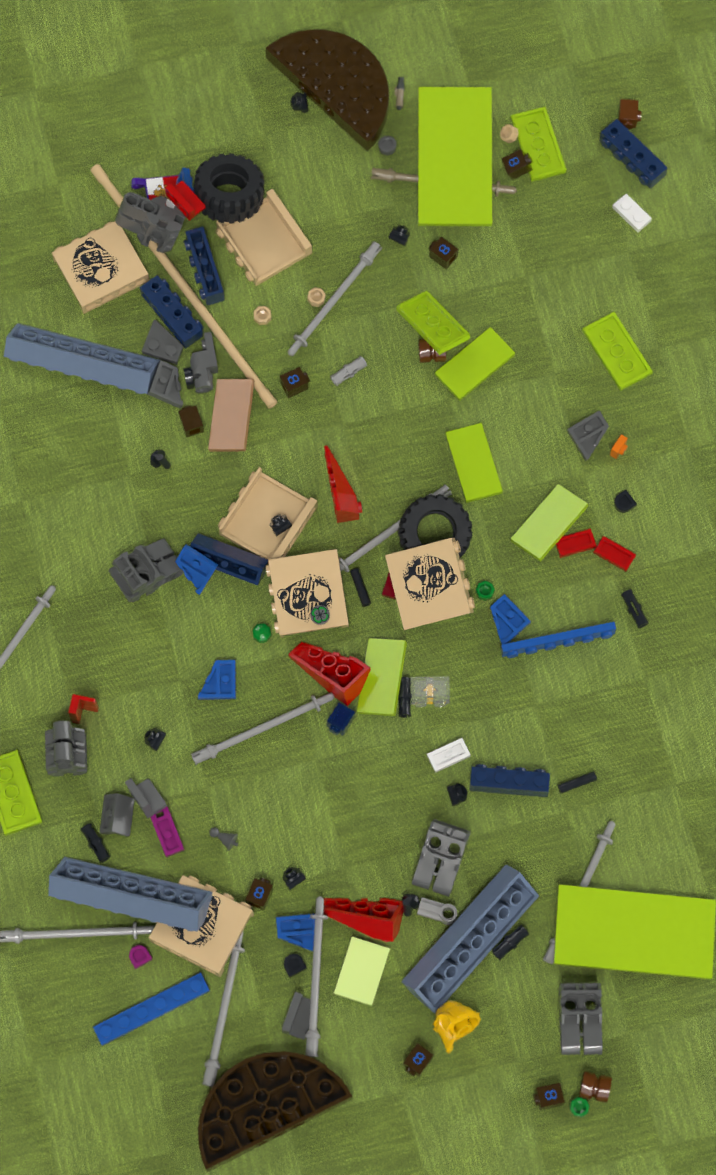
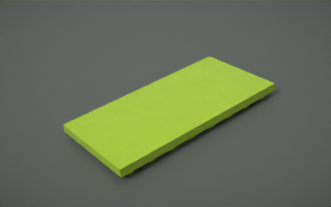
(455, 156)
(634, 932)

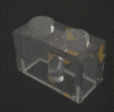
(430, 691)

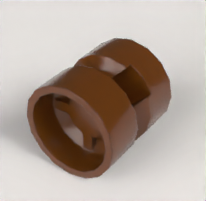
(427, 353)
(595, 1087)

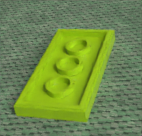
(539, 140)
(433, 322)
(617, 351)
(474, 363)
(473, 462)
(549, 522)
(384, 680)
(17, 801)

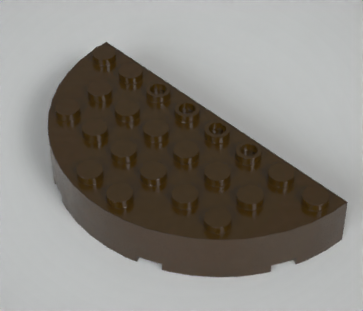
(338, 78)
(263, 1101)

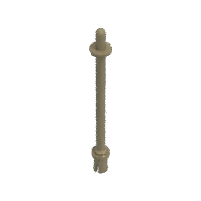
(391, 175)

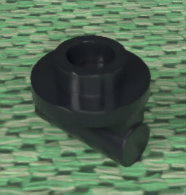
(299, 102)
(400, 235)
(158, 459)
(280, 524)
(154, 738)
(457, 794)
(293, 877)
(409, 903)

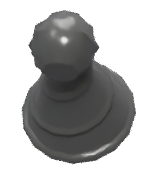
(227, 839)

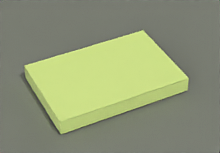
(361, 971)

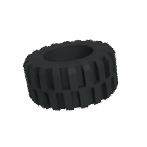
(232, 171)
(435, 505)

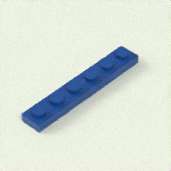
(566, 638)
(151, 1009)

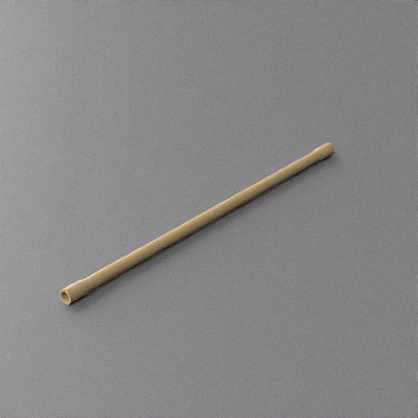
(263, 392)

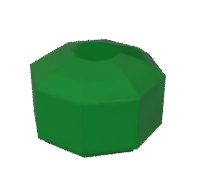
(485, 590)
(261, 633)
(579, 1107)

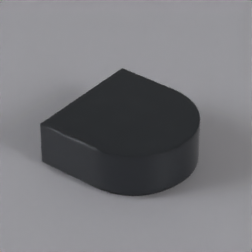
(189, 378)
(624, 502)
(294, 965)

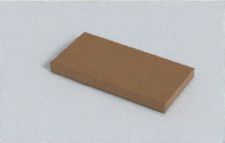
(231, 415)

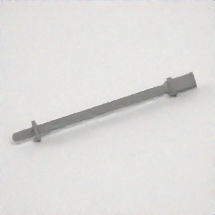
(365, 260)
(381, 537)
(42, 602)
(211, 751)
(604, 840)
(18, 935)
(312, 1034)
(212, 1064)

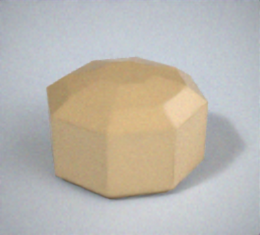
(509, 133)
(316, 297)
(262, 315)

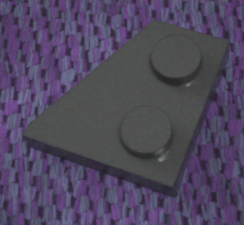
(162, 344)
(166, 384)
(588, 433)

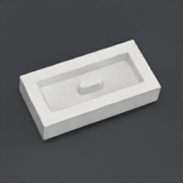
(632, 213)
(448, 755)

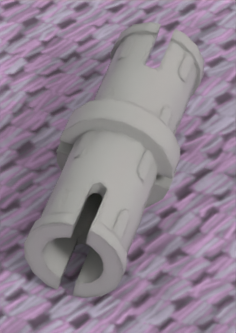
(348, 370)

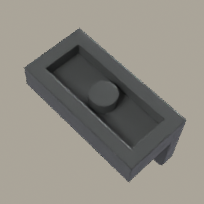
(146, 797)
(117, 814)
(298, 1017)

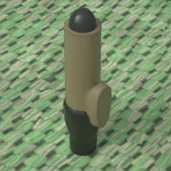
(399, 92)

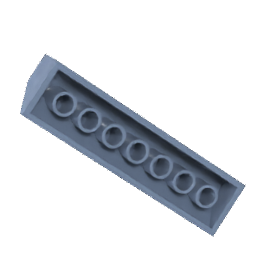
(80, 358)
(130, 894)
(470, 938)

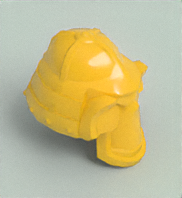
(454, 1022)

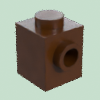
(629, 113)

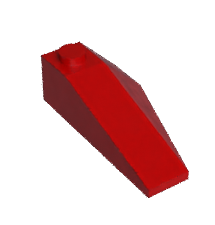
(343, 496)
(332, 671)
(373, 918)

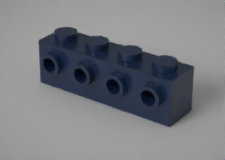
(633, 154)
(203, 261)
(171, 311)
(231, 559)
(509, 781)

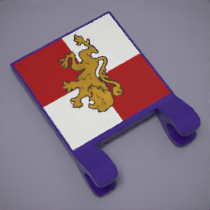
(155, 187)

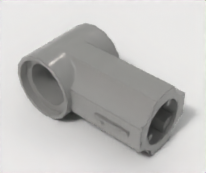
(434, 910)

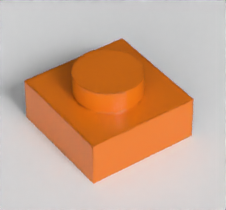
(619, 447)

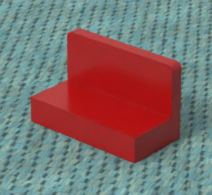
(184, 199)
(81, 703)

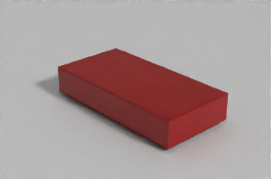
(575, 543)
(614, 553)

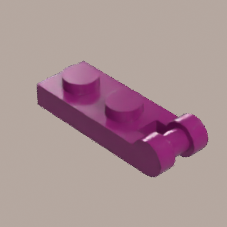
(167, 833)

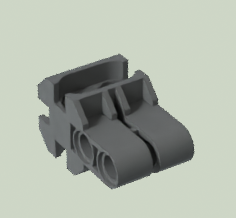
(150, 220)
(145, 569)
(65, 750)
(450, 861)
(590, 1019)

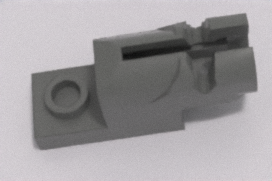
(204, 365)

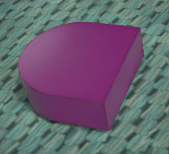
(139, 956)

